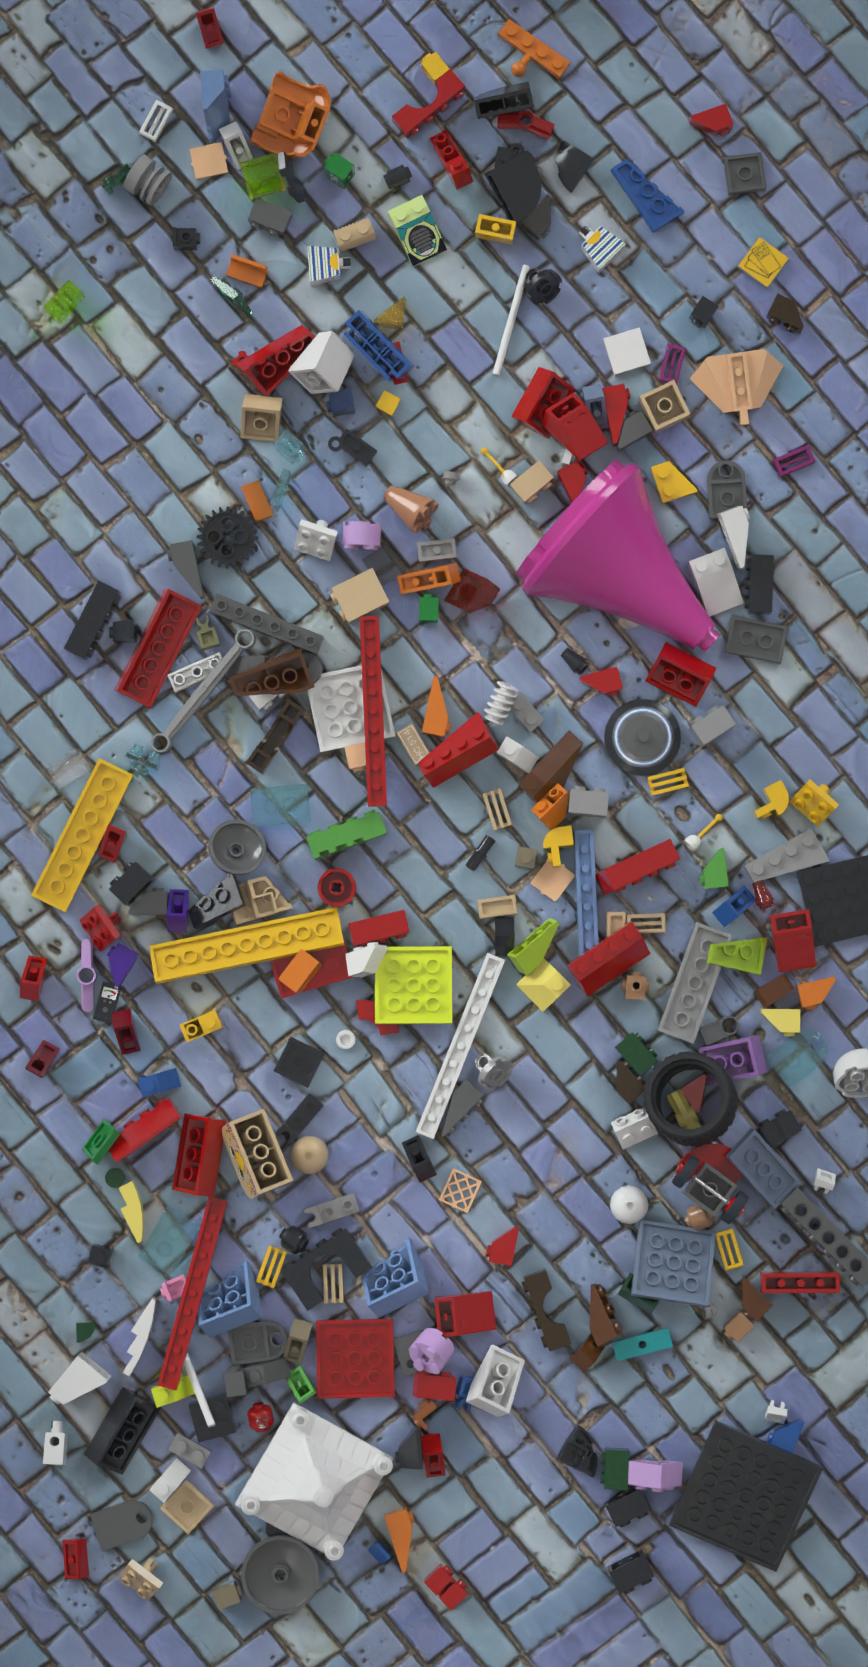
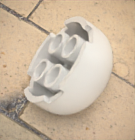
(849, 1071)

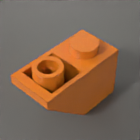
(552, 807)

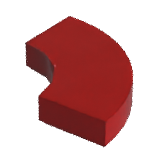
(366, 1011)

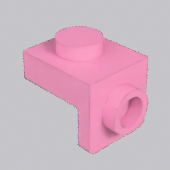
(173, 1288)

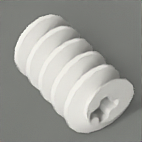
(501, 703)

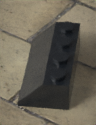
(122, 1431)

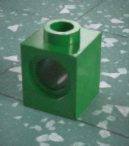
(428, 609)

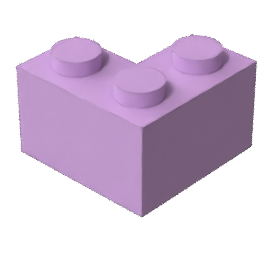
(655, 1474)

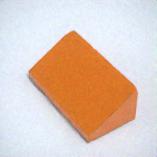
(257, 501)

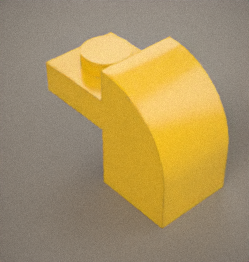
(778, 800)
(557, 838)

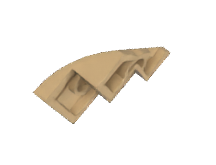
(261, 901)

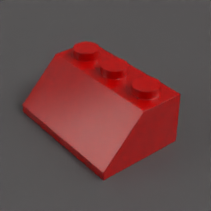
(542, 392)
(681, 674)

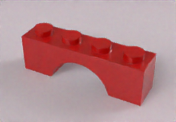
(411, 119)

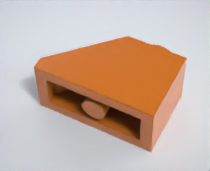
(814, 992)

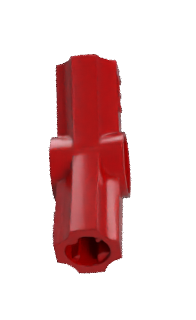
(537, 126)

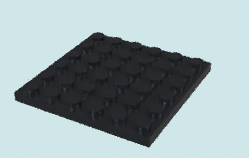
(745, 1495)

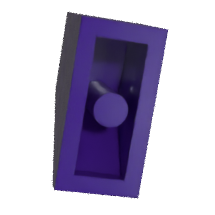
(177, 911)
(120, 963)

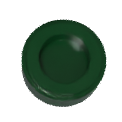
(114, 1177)

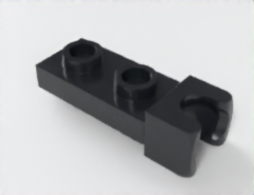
(300, 1118)

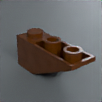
(602, 1319)

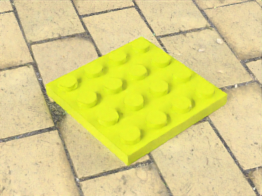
(414, 986)

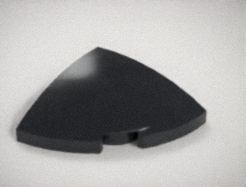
(571, 165)
(578, 1452)

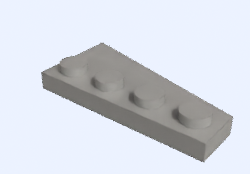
(791, 856)

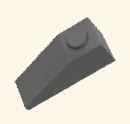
(185, 561)

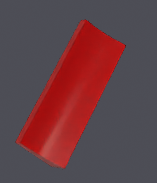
(158, 647)

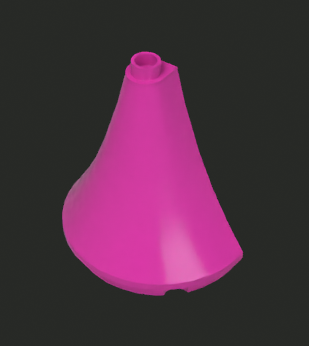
(616, 560)

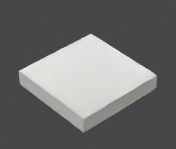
(626, 351)

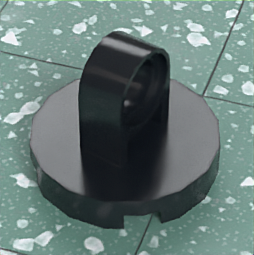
(543, 286)

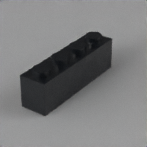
(92, 620)

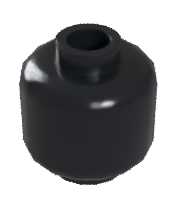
(294, 1239)

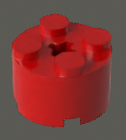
(337, 876)

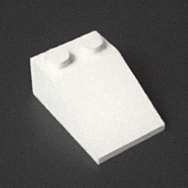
(735, 527)
(715, 582)
(496, 1382)

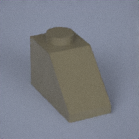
(297, 1341)

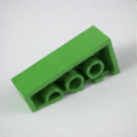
(346, 835)

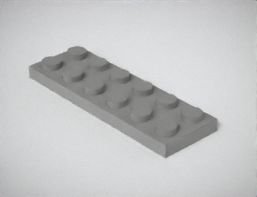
(692, 985)

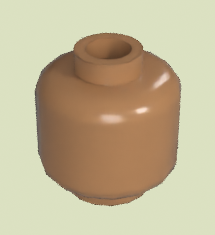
(698, 1218)

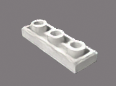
(185, 677)

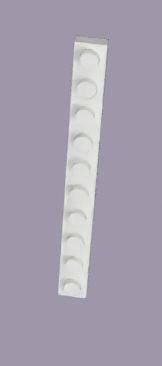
(460, 1046)

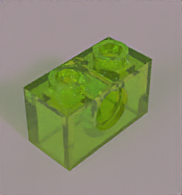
(63, 302)

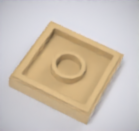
(187, 1506)

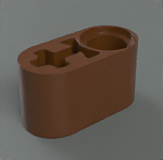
(774, 990)

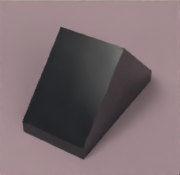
(504, 935)

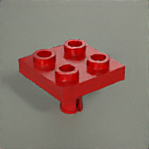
(101, 927)

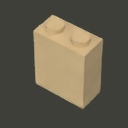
(359, 596)

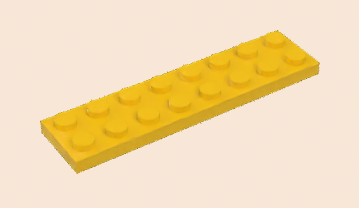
(82, 835)

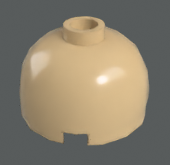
(309, 1154)

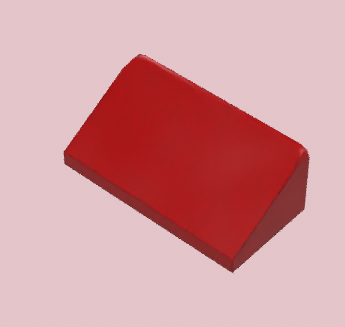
(75, 1558)

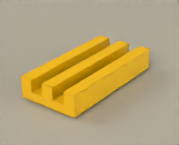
(652, 785)
(733, 1265)
(265, 1282)

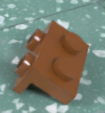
(425, 1407)

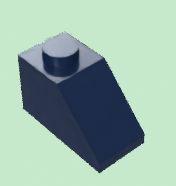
(341, 403)

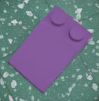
(738, 1057)

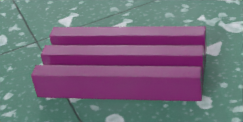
(676, 348)
(779, 467)

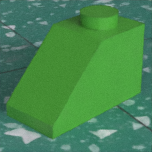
(715, 872)

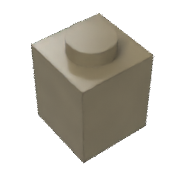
(525, 857)
(227, 1594)

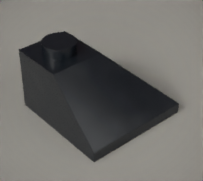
(410, 1451)

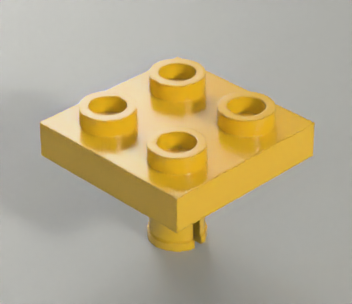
(814, 802)

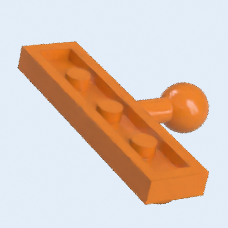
(533, 50)

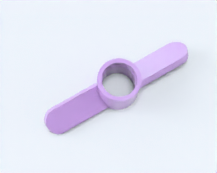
(87, 1000)

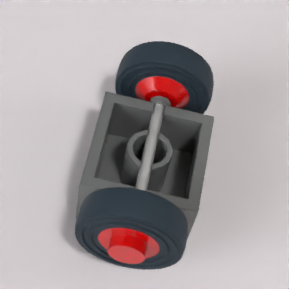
(710, 1189)

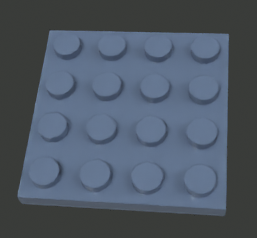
(673, 1263)

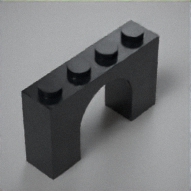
(299, 1274)

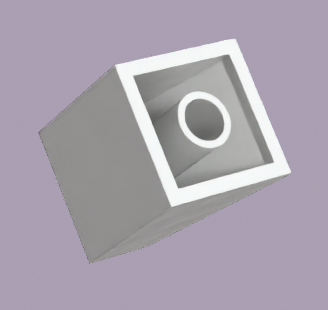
(323, 364)
(78, 1380)

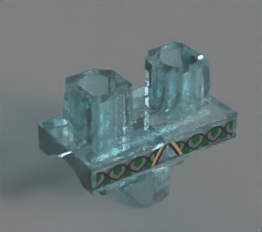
(135, 755)

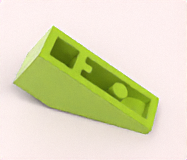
(532, 949)

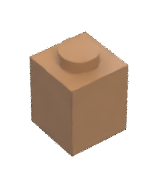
(737, 1327)

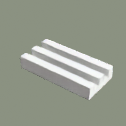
(149, 135)

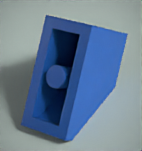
(734, 906)
(159, 1082)
(786, 1435)

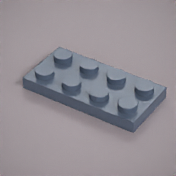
(762, 1168)

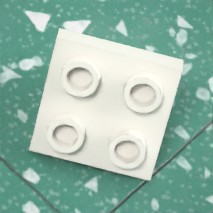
(316, 539)

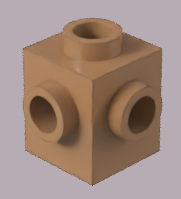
(630, 992)

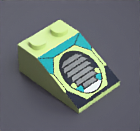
(417, 230)

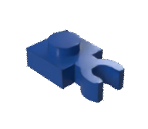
(462, 1391)

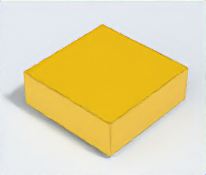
(388, 403)

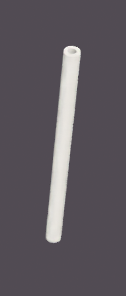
(511, 320)

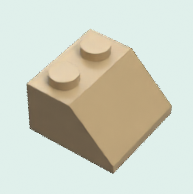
(261, 417)

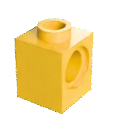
(433, 66)

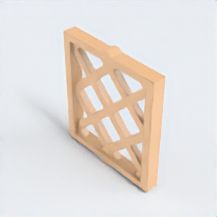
(454, 1203)

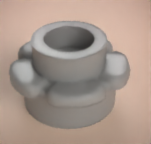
(450, 477)
(709, 1312)

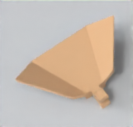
(738, 380)

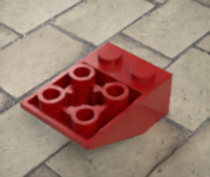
(574, 427)
(793, 940)
(465, 1313)

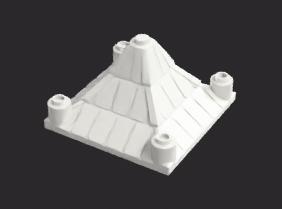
(314, 1481)

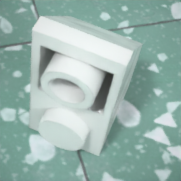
(365, 960)

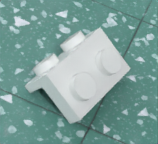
(633, 1128)

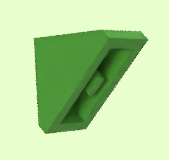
(301, 1384)

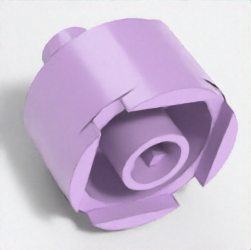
(361, 534)
(431, 1351)

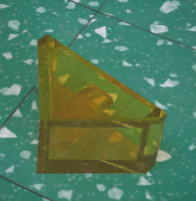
(393, 316)

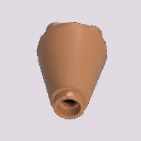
(411, 507)

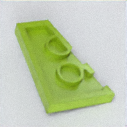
(739, 955)

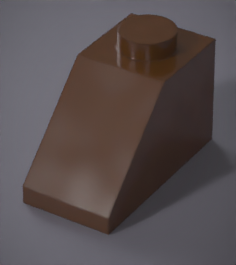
(753, 1301)

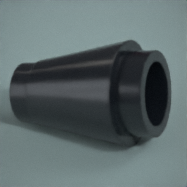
(575, 661)

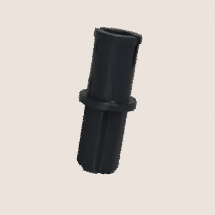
(480, 853)

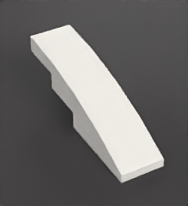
(142, 1330)

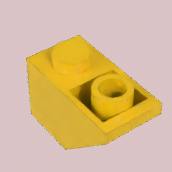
(201, 1026)

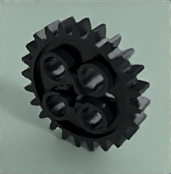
(215, 525)

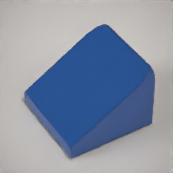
(379, 1552)

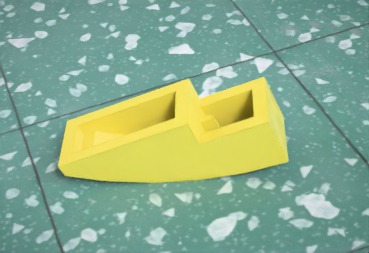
(133, 1210)

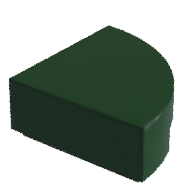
(84, 1330)

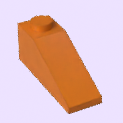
(428, 578)
(436, 715)
(400, 1529)

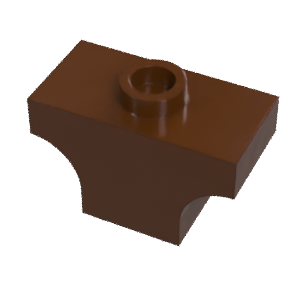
(586, 1353)

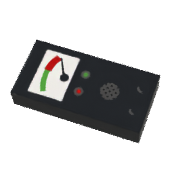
(107, 1002)

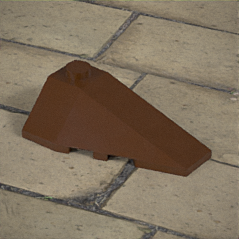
(276, 676)
(552, 768)

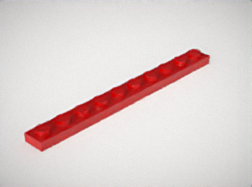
(373, 711)
(192, 1293)

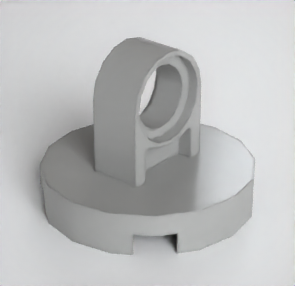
(494, 1072)

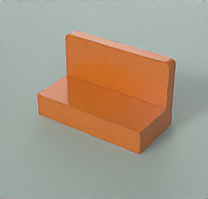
(247, 271)
(300, 971)

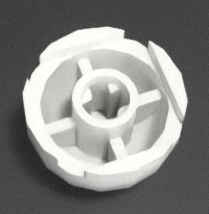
(629, 1204)

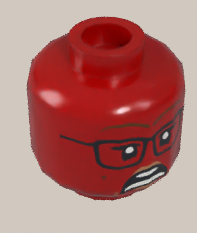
(260, 1417)

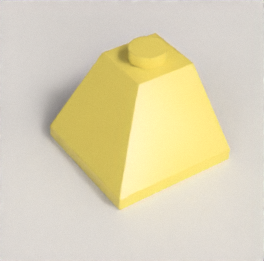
(543, 985)

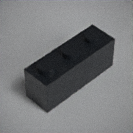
(759, 584)

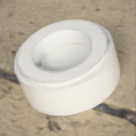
(345, 1039)

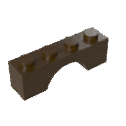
(275, 737)
(554, 1333)

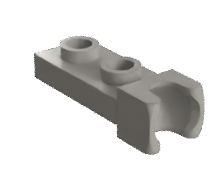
(332, 1209)

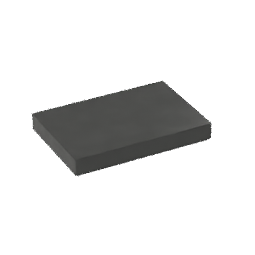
(756, 639)

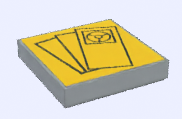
(763, 262)

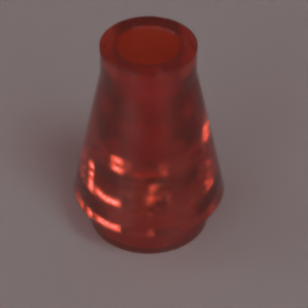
(762, 895)

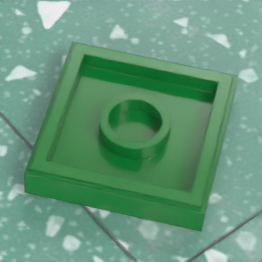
(100, 1141)

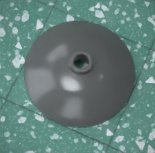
(241, 837)

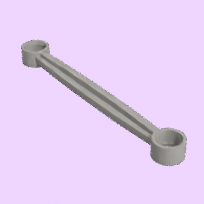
(203, 691)

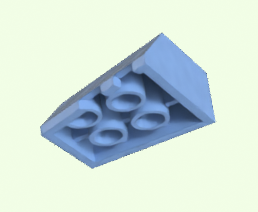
(215, 101)
(395, 1281)
(230, 1302)

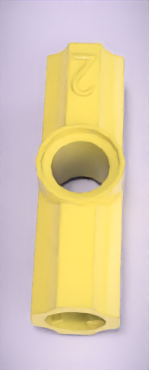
(683, 1111)

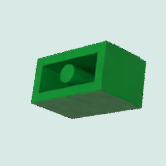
(339, 170)

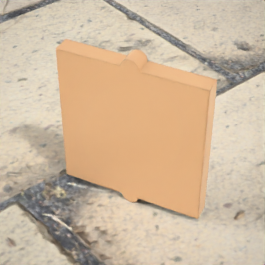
(208, 160)
(552, 880)

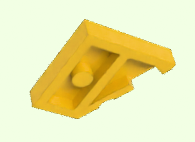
(670, 482)

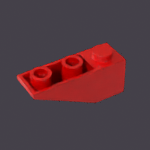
(451, 159)

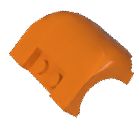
(291, 117)

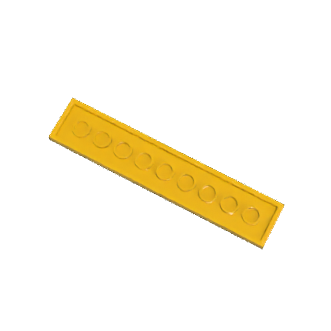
(246, 945)

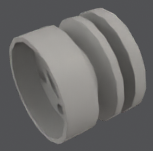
(145, 178)

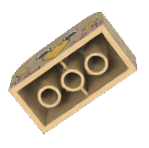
(256, 1154)

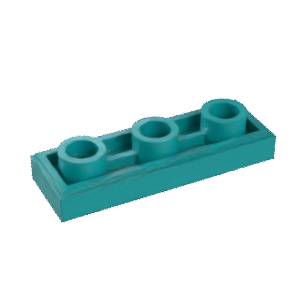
(630, 1348)

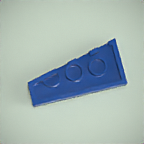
(646, 197)

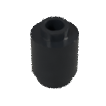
(397, 177)

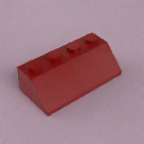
(608, 958)
(146, 1128)
(198, 1155)

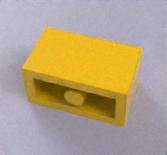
(495, 229)

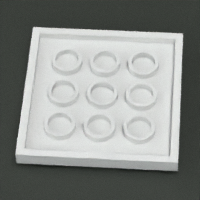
(339, 709)

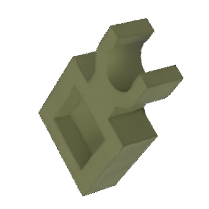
(207, 636)

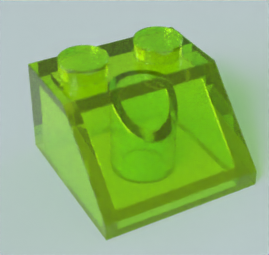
(262, 176)

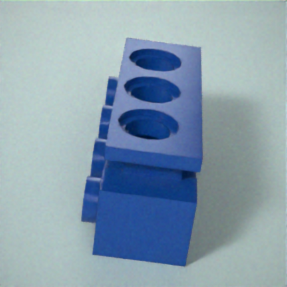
(380, 345)

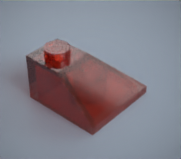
(472, 592)

